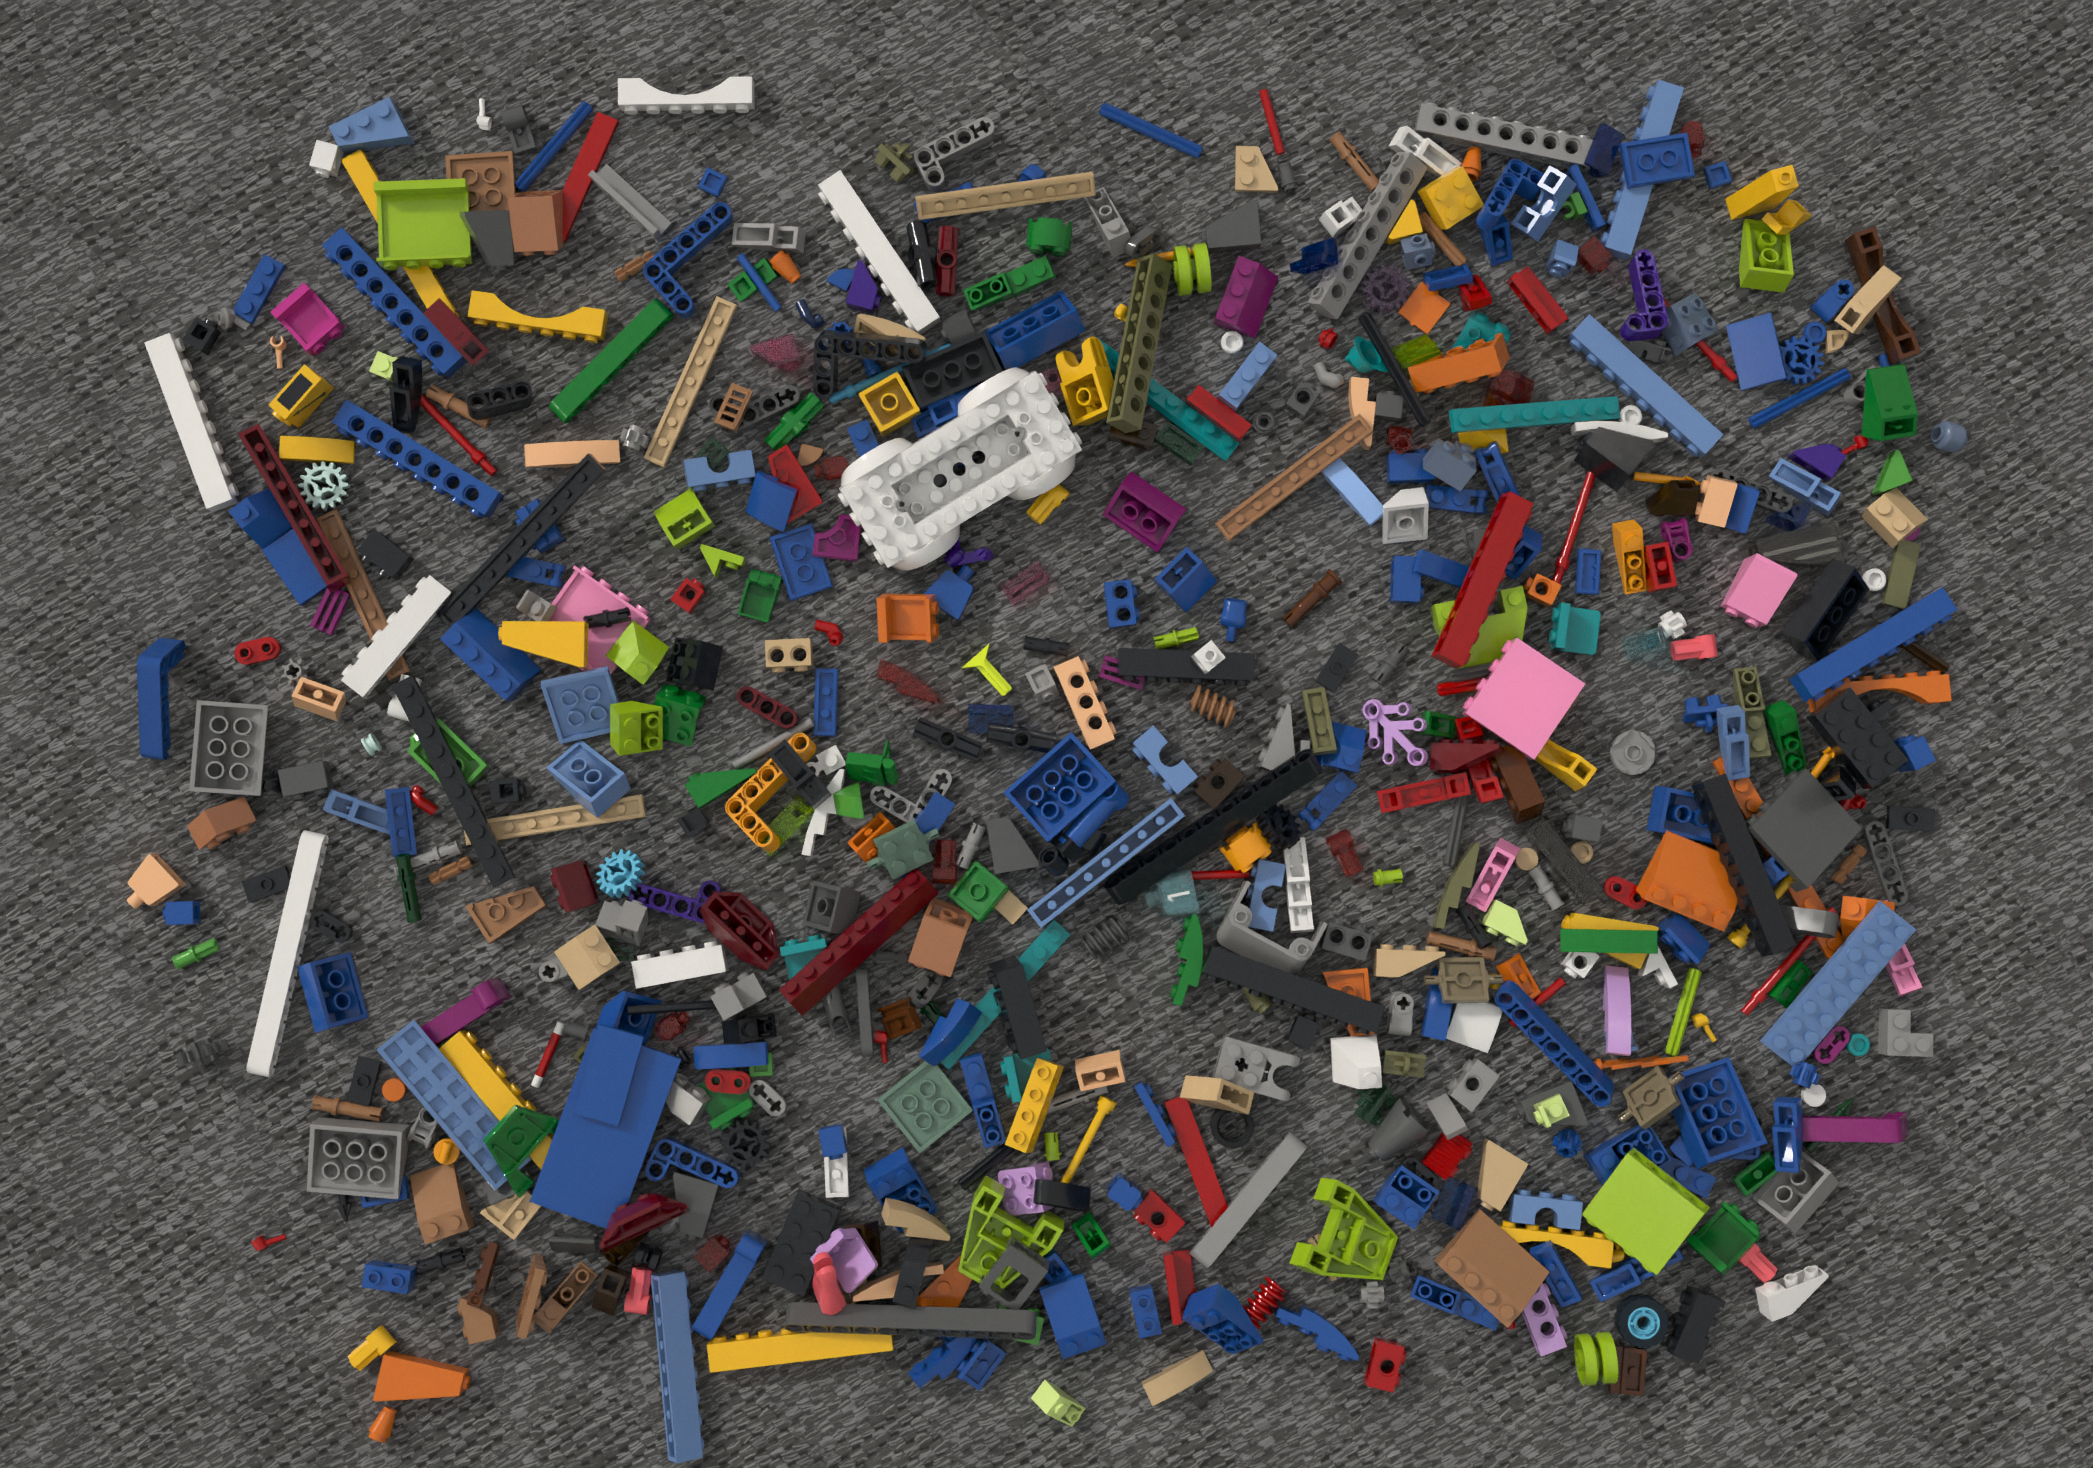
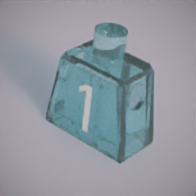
(1175, 894)

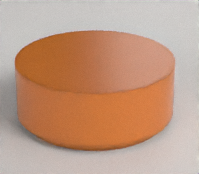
(394, 1089)

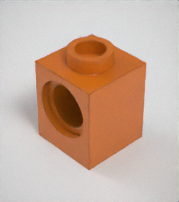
(1551, 590)

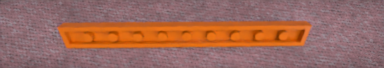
(1748, 802)

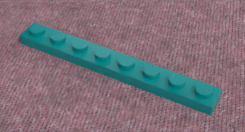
(1182, 414)
(1534, 414)
(1032, 961)

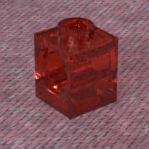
(1594, 256)
(713, 1252)

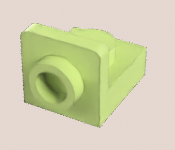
(383, 366)
(1550, 1111)

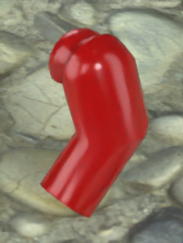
(832, 631)
(1857, 802)
(423, 803)

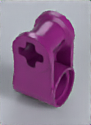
(1677, 535)

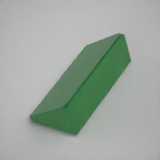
(1790, 983)
(1755, 1174)

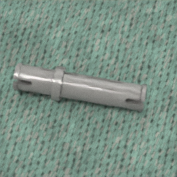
(436, 855)
(1074, 1098)

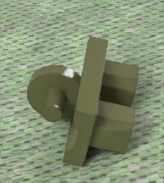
(888, 154)
(1404, 1063)

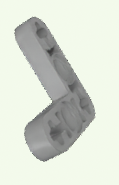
(911, 808)

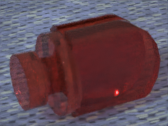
(1695, 137)
(831, 467)
(672, 1025)

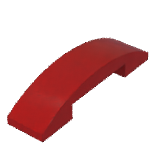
(1481, 775)
(1423, 792)

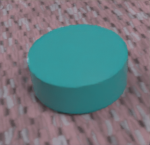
(1858, 1044)

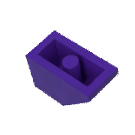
(863, 291)
(1819, 460)

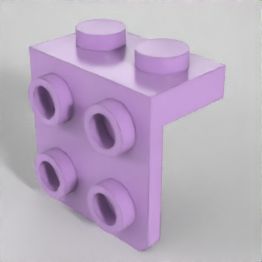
(1020, 1186)
(849, 1257)

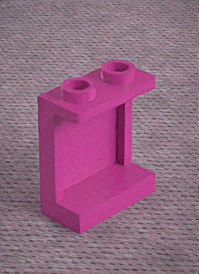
(308, 319)

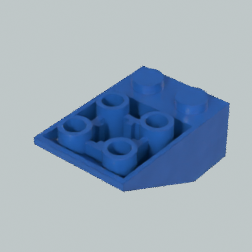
(1610, 1153)
(899, 1180)
(1221, 1318)

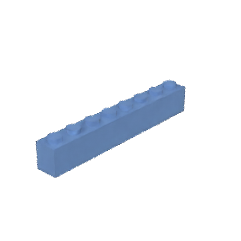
(1632, 202)
(1644, 386)
(1105, 862)
(677, 1366)

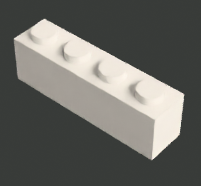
(679, 966)

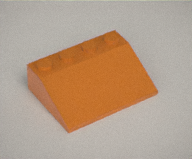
(1689, 881)

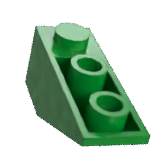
(1786, 736)

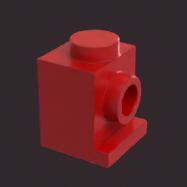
(680, 596)

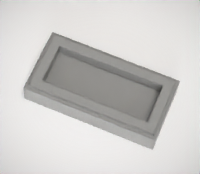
(1447, 1116)

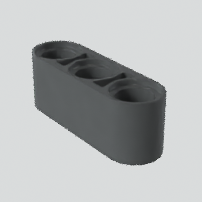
(1810, 921)

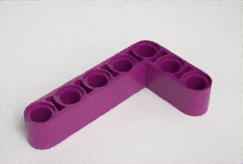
(484, 999)
(1883, 1129)

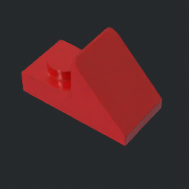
(1474, 294)

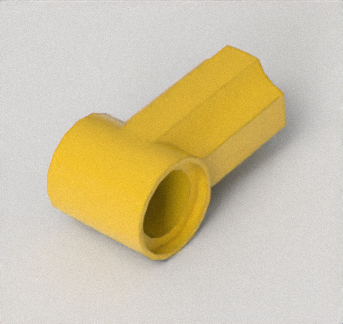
(1047, 503)
(376, 1344)

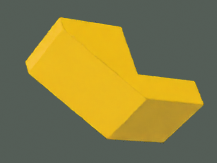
(1787, 218)

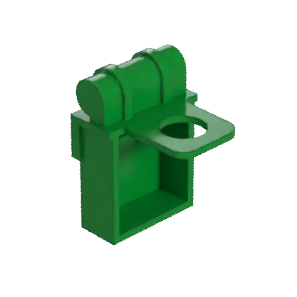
(760, 595)
(872, 767)

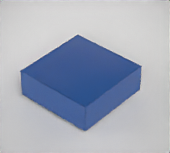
(1717, 175)
(712, 182)

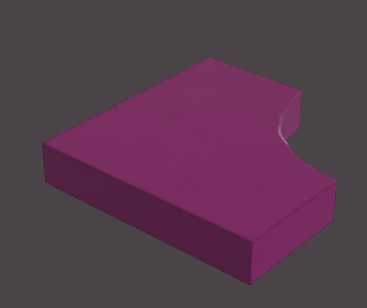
(839, 542)

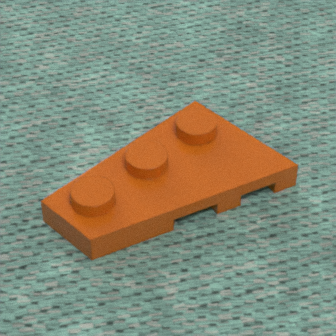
(1352, 982)

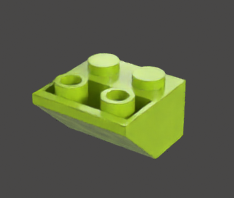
(684, 519)
(635, 727)

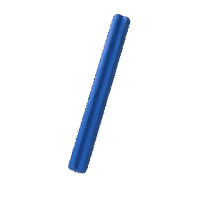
(1150, 130)
(553, 146)
(1799, 398)

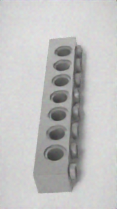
(1494, 143)
(1367, 234)

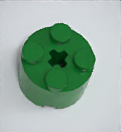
(1050, 236)

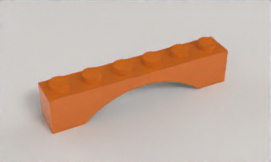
(1923, 689)

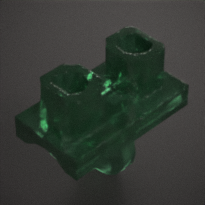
(1372, 1101)

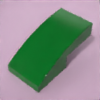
(744, 287)

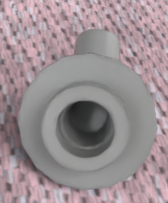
(227, 318)

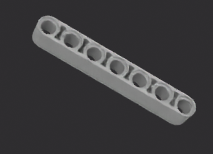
(1248, 1200)

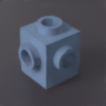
(1416, 251)

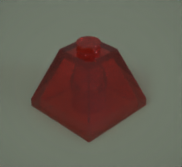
(1508, 389)

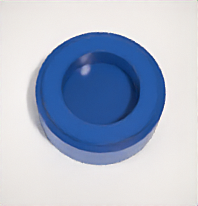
(1814, 331)

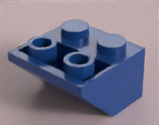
(1185, 579)
(1682, 938)
(1406, 1196)

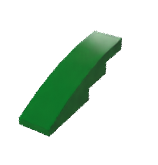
(1609, 941)

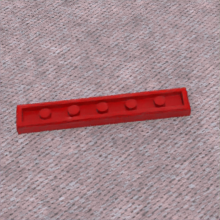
(588, 159)
(1197, 1158)

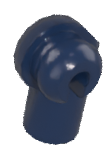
(806, 315)

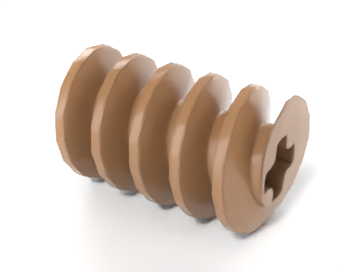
(1212, 706)

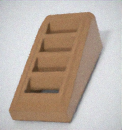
(733, 426)

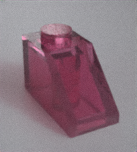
(779, 352)

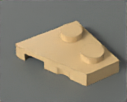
(1252, 171)
(512, 1213)

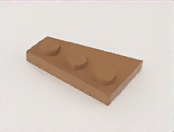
(502, 914)

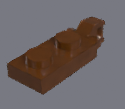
(483, 1276)

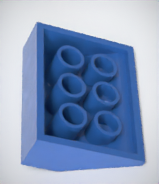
(1059, 787)
(1715, 1114)

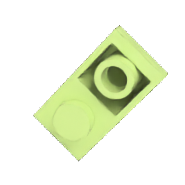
(1506, 921)
(1057, 1403)

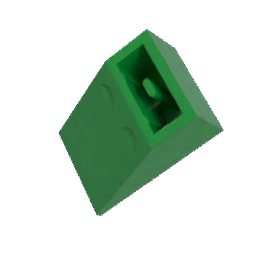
(1888, 404)

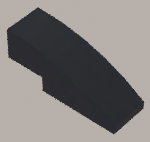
(406, 393)
(799, 774)

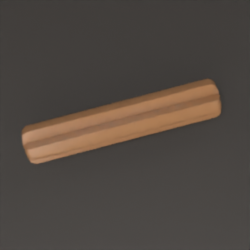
(1442, 240)

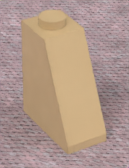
(1217, 1094)
(1497, 1175)

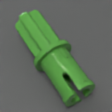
(195, 953)

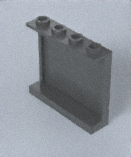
(1802, 827)

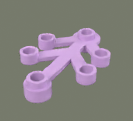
(1392, 731)

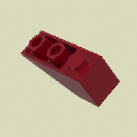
(456, 332)
(1457, 757)

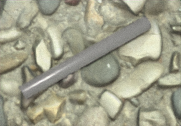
(770, 745)

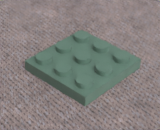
(925, 1105)

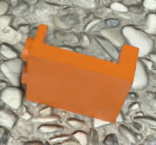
(907, 617)

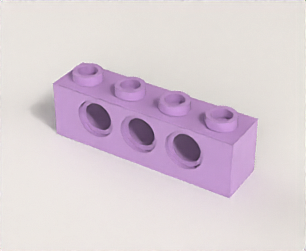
(1555, 1337)

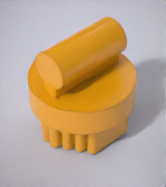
(446, 1151)

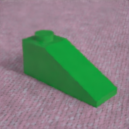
(711, 785)

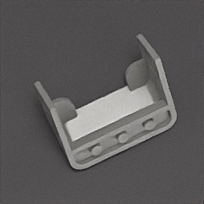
(1237, 937)

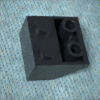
(694, 663)

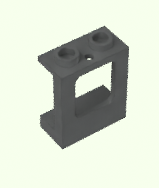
(1024, 1261)

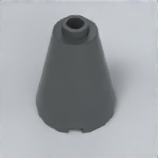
(1398, 1130)

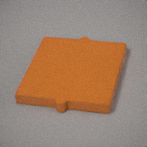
(1424, 308)

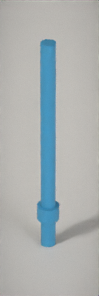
(851, 390)

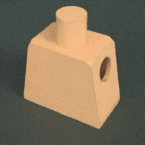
(153, 882)

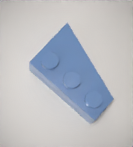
(372, 128)

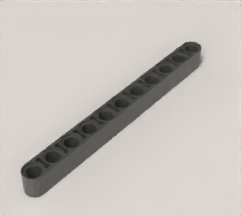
(913, 1321)

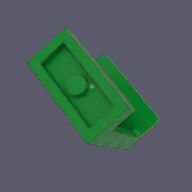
(1725, 1238)

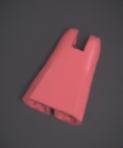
(826, 1285)

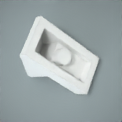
(1663, 973)

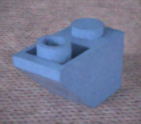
(1561, 258)

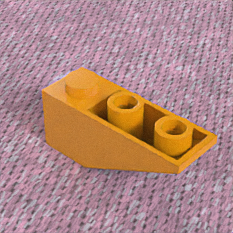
(1630, 555)

